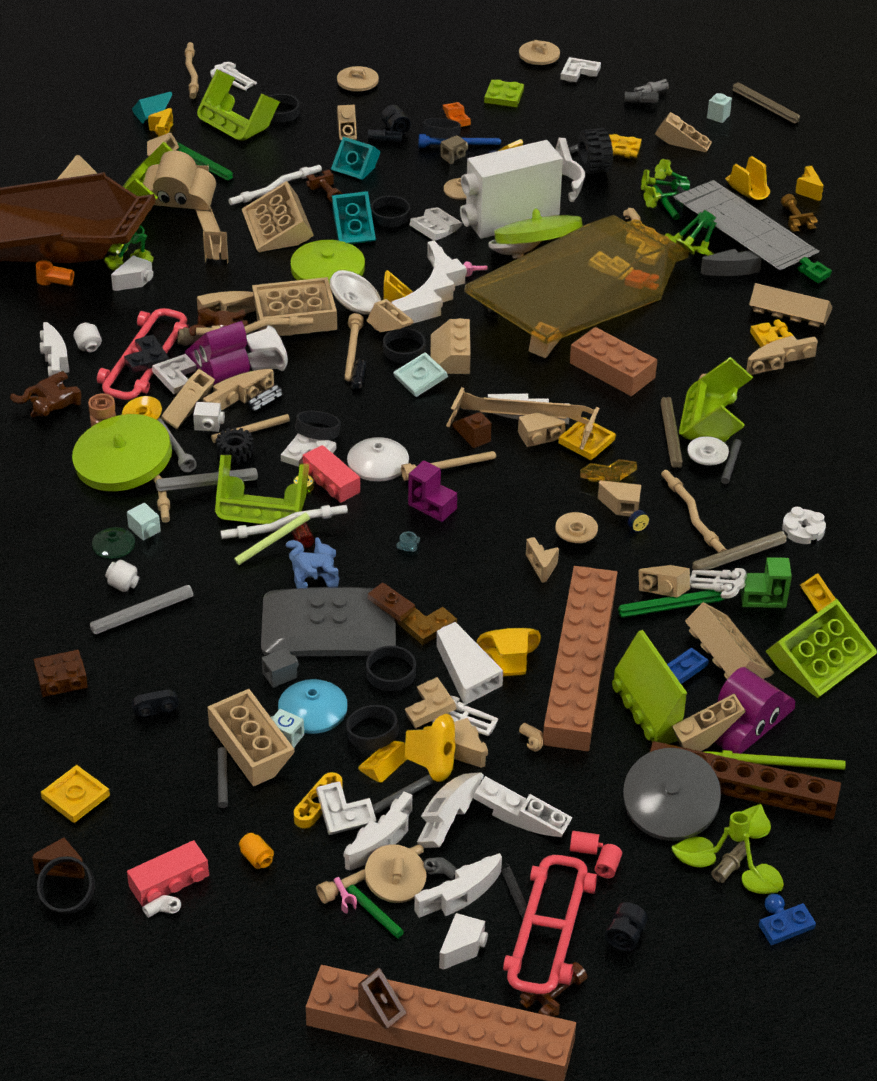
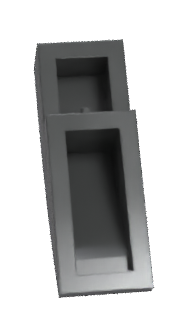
(731, 263)

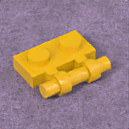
(625, 146)
(766, 334)

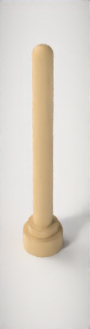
(355, 323)
(407, 468)
(328, 890)

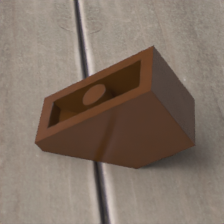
(474, 429)

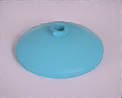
(317, 702)

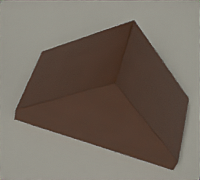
(59, 849)
(379, 999)

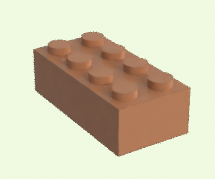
(613, 361)

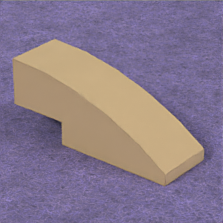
(228, 301)

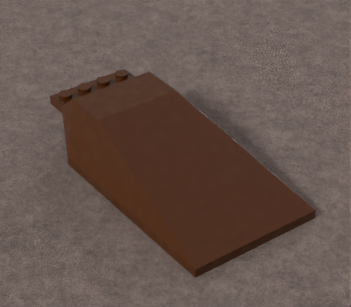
(68, 219)

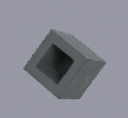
(279, 667)

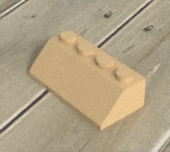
(790, 305)
(725, 642)
(250, 736)

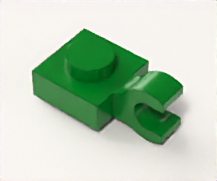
(815, 271)

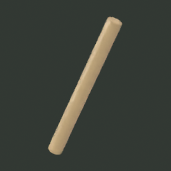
(261, 425)

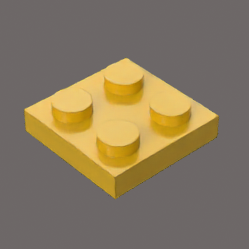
(596, 443)
(75, 793)

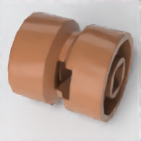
(101, 408)

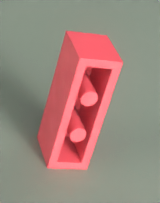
(332, 474)
(168, 873)

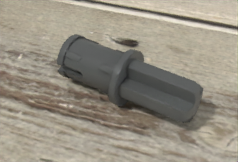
(650, 97)

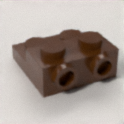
(60, 673)

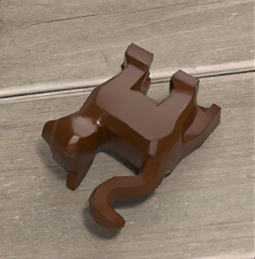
(208, 318)
(51, 395)

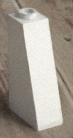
(467, 663)

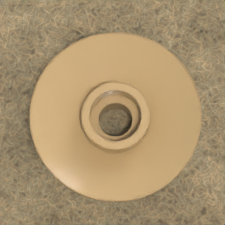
(454, 189)
(576, 527)

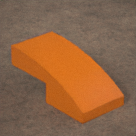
(456, 112)

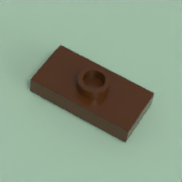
(391, 601)

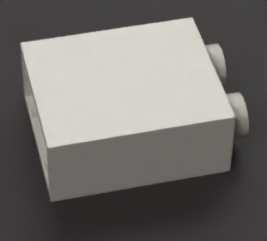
(510, 185)

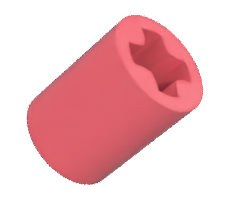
(585, 843)
(608, 861)

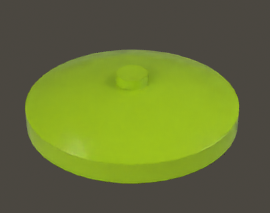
(325, 258)

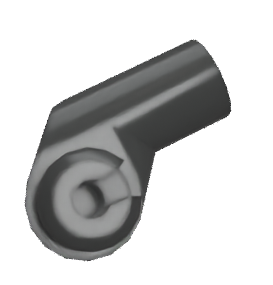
(440, 866)

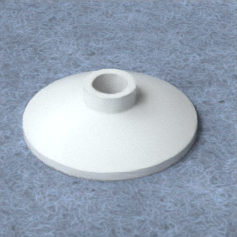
(708, 450)

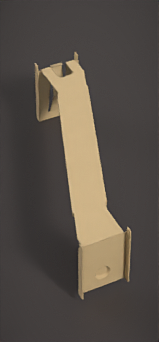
(214, 240)
(521, 407)

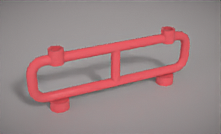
(145, 321)
(560, 971)

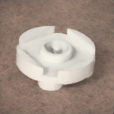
(812, 520)

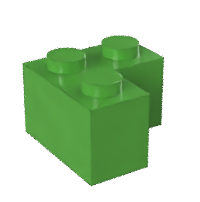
(770, 587)

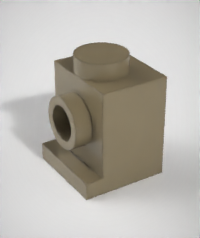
(453, 149)

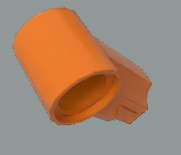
(48, 274)

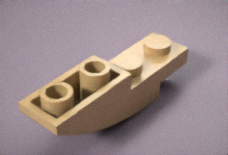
(776, 353)
(241, 387)

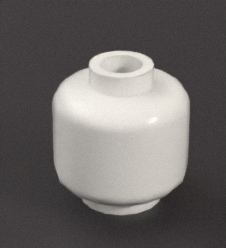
(87, 337)
(122, 575)

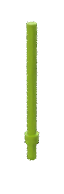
(784, 761)

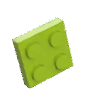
(504, 93)

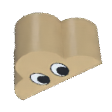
(180, 183)

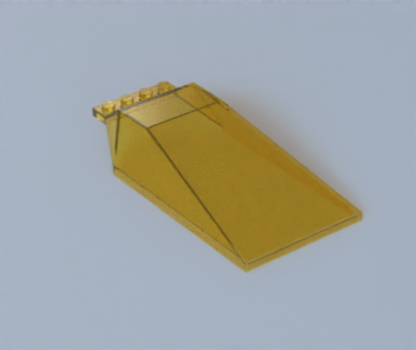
(581, 278)

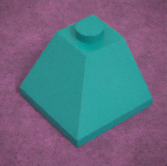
(151, 105)
(355, 158)

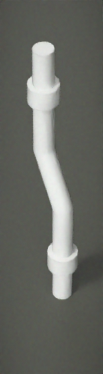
(248, 196)
(243, 531)

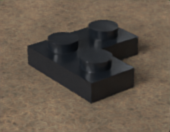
(149, 354)

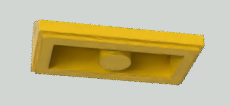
(817, 592)
(384, 761)

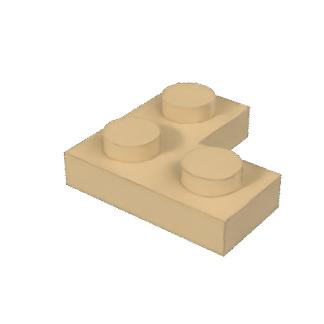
(434, 704)

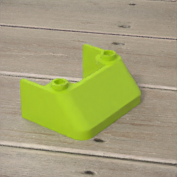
(217, 108)
(135, 181)
(706, 401)
(236, 506)

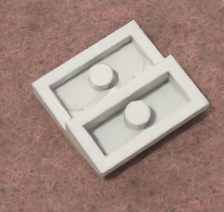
(435, 223)

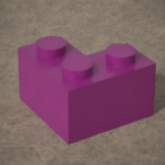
(428, 494)

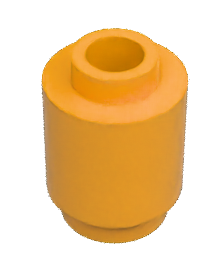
(256, 850)

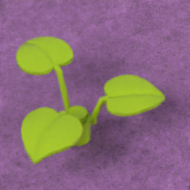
(742, 825)

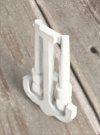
(229, 69)
(719, 584)
(461, 707)

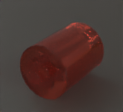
(303, 535)

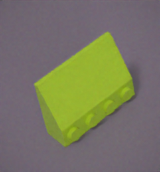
(822, 649)
(650, 690)

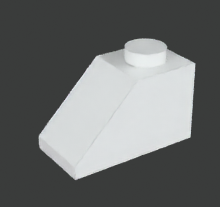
(132, 274)
(462, 941)

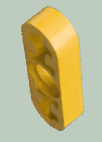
(315, 809)

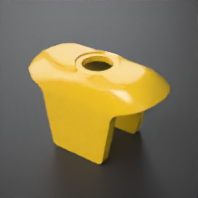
(752, 177)
(510, 648)
(433, 747)

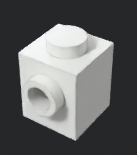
(208, 416)

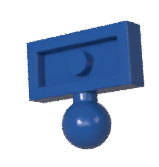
(784, 923)

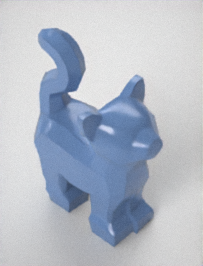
(313, 564)

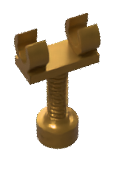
(789, 203)

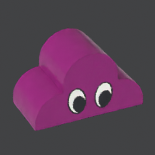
(221, 352)
(762, 705)

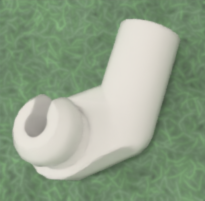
(163, 904)

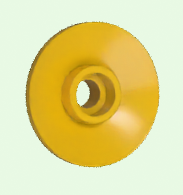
(144, 406)

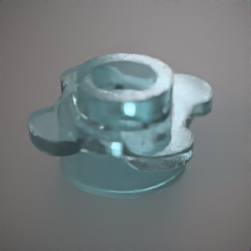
(408, 541)

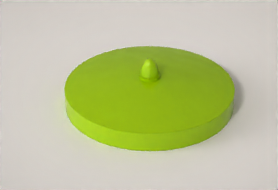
(537, 228)
(122, 452)

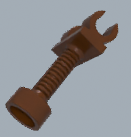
(323, 182)
(550, 1006)

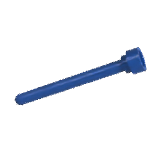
(424, 141)

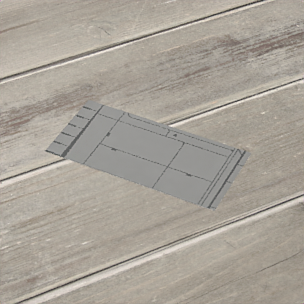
(747, 224)

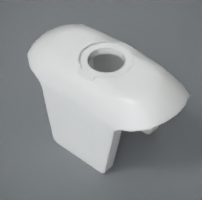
(266, 350)

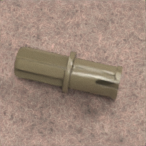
(730, 862)

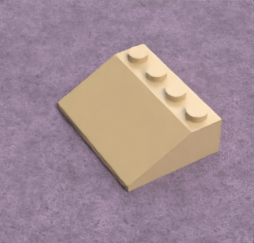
(277, 219)
(297, 298)

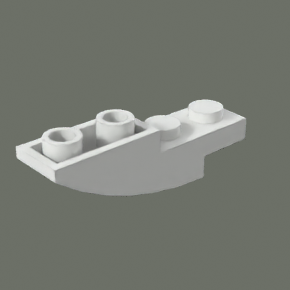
(54, 350)
(441, 811)
(525, 813)
(375, 835)
(468, 886)

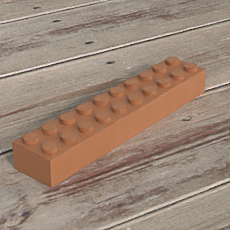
(580, 659)
(447, 1026)

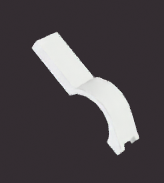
(570, 168)

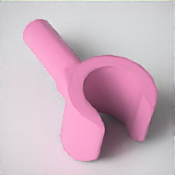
(470, 268)
(346, 898)

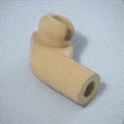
(631, 214)
(535, 737)

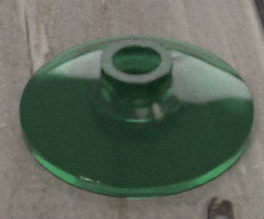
(113, 542)

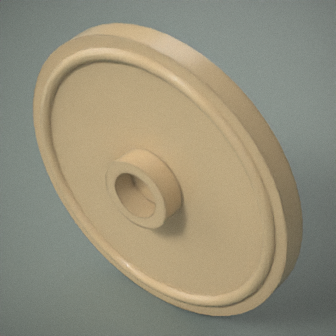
(539, 52)
(357, 78)
(395, 873)

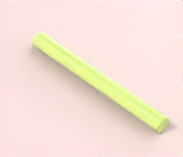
(272, 538)

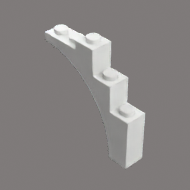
(439, 288)

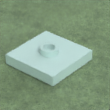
(420, 374)

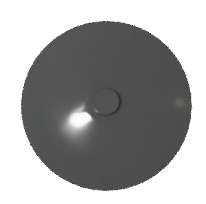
(672, 794)

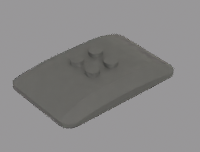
(324, 622)

